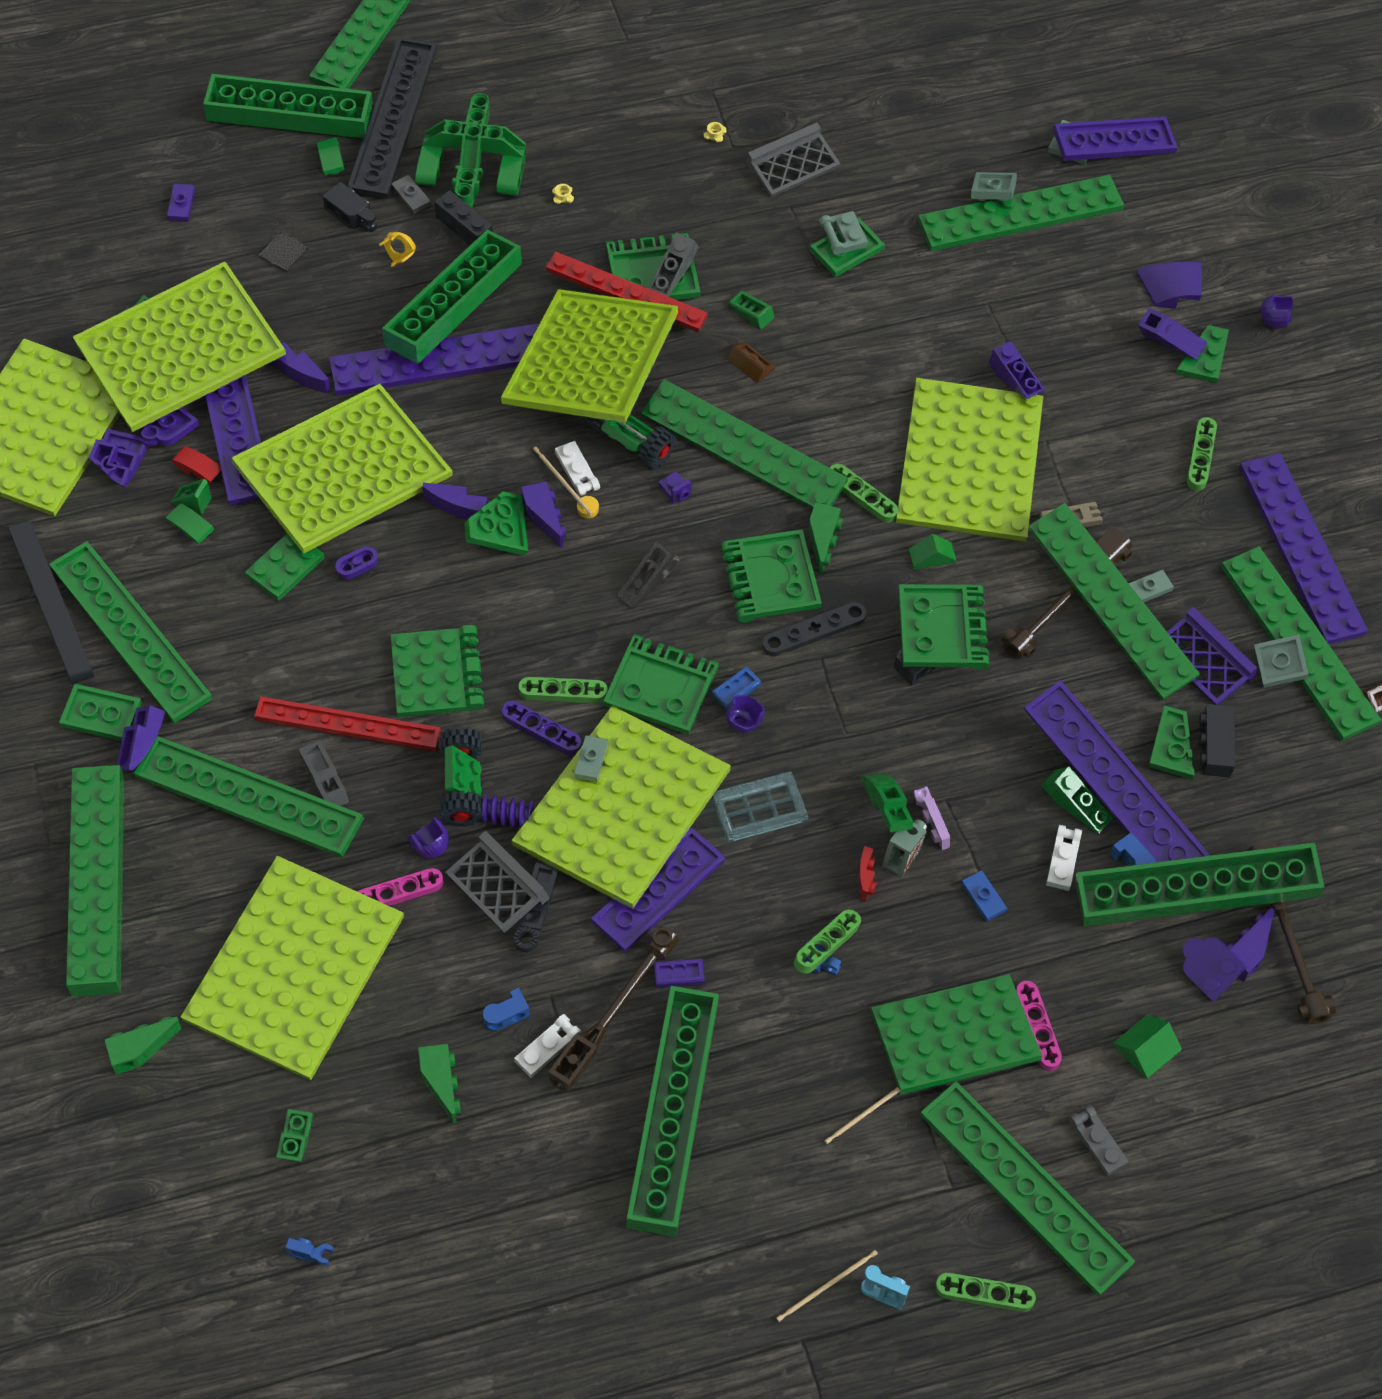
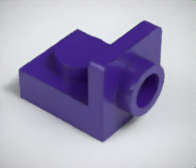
(675, 487)

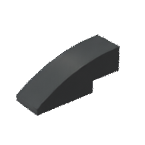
(323, 773)

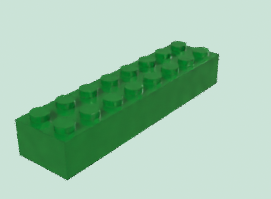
(288, 105)
(452, 296)

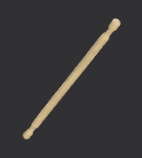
(572, 492)
(862, 1115)
(826, 1286)

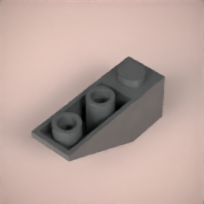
(674, 264)

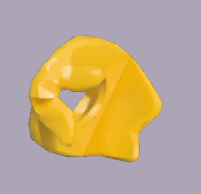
(396, 257)

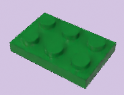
(843, 262)
(283, 567)
(99, 712)

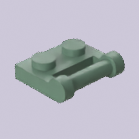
(849, 230)

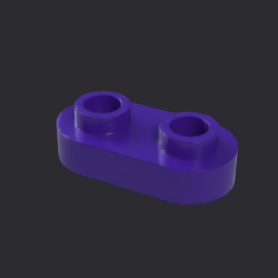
(356, 562)

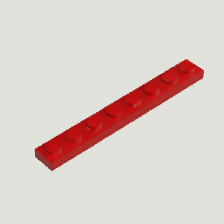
(615, 286)
(348, 723)

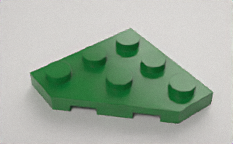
(499, 525)

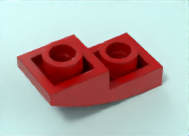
(200, 465)
(866, 875)

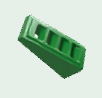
(760, 317)

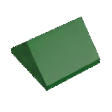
(1148, 1045)

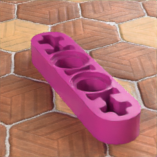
(396, 887)
(1042, 1024)

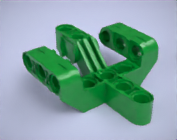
(472, 138)

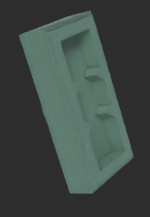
(1152, 586)
(591, 758)

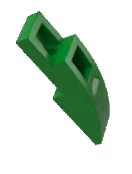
(890, 800)

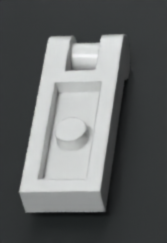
(576, 468)
(1063, 858)
(546, 1046)

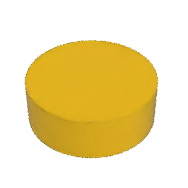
(591, 503)

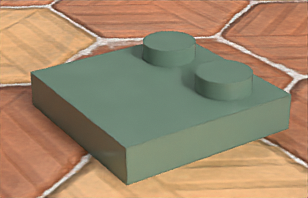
(993, 186)
(1281, 661)

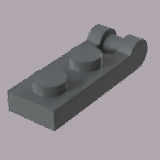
(1098, 1140)

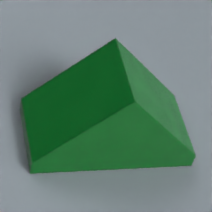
(193, 495)
(931, 552)

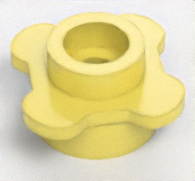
(715, 131)
(562, 194)

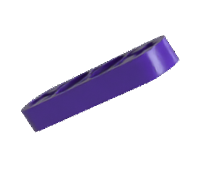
(543, 725)

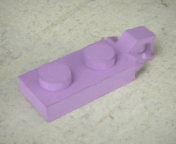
(932, 815)

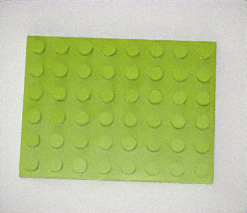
(179, 346)
(590, 355)
(48, 424)
(970, 460)
(341, 467)
(630, 820)
(293, 967)

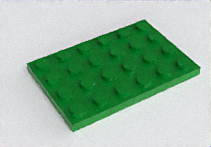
(955, 1034)

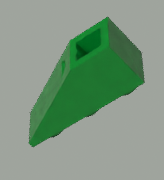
(822, 529)
(1076, 798)
(135, 1047)
(436, 1074)

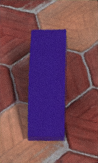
(302, 370)
(453, 499)
(139, 737)

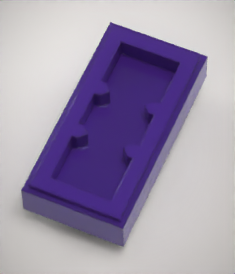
(181, 202)
(679, 973)

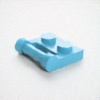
(892, 1290)

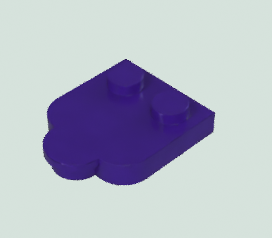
(168, 428)
(1211, 965)

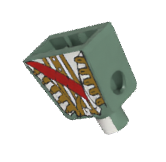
(908, 841)

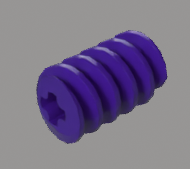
(505, 811)

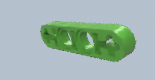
(1200, 453)
(865, 491)
(563, 686)
(830, 943)
(985, 1287)

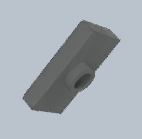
(411, 194)

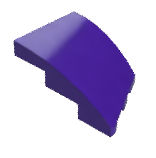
(1171, 282)
(118, 455)

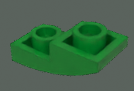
(330, 156)
(190, 523)
(295, 1135)

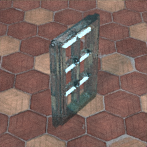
(766, 825)

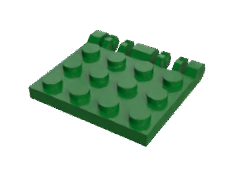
(643, 263)
(773, 573)
(941, 627)
(434, 671)
(660, 687)

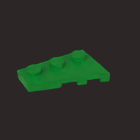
(1210, 360)
(1172, 746)

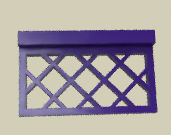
(1222, 648)

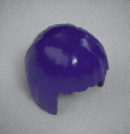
(1277, 311)
(744, 713)
(430, 840)

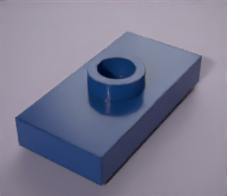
(740, 684)
(984, 896)

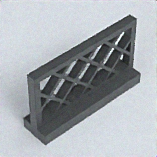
(781, 148)
(514, 872)

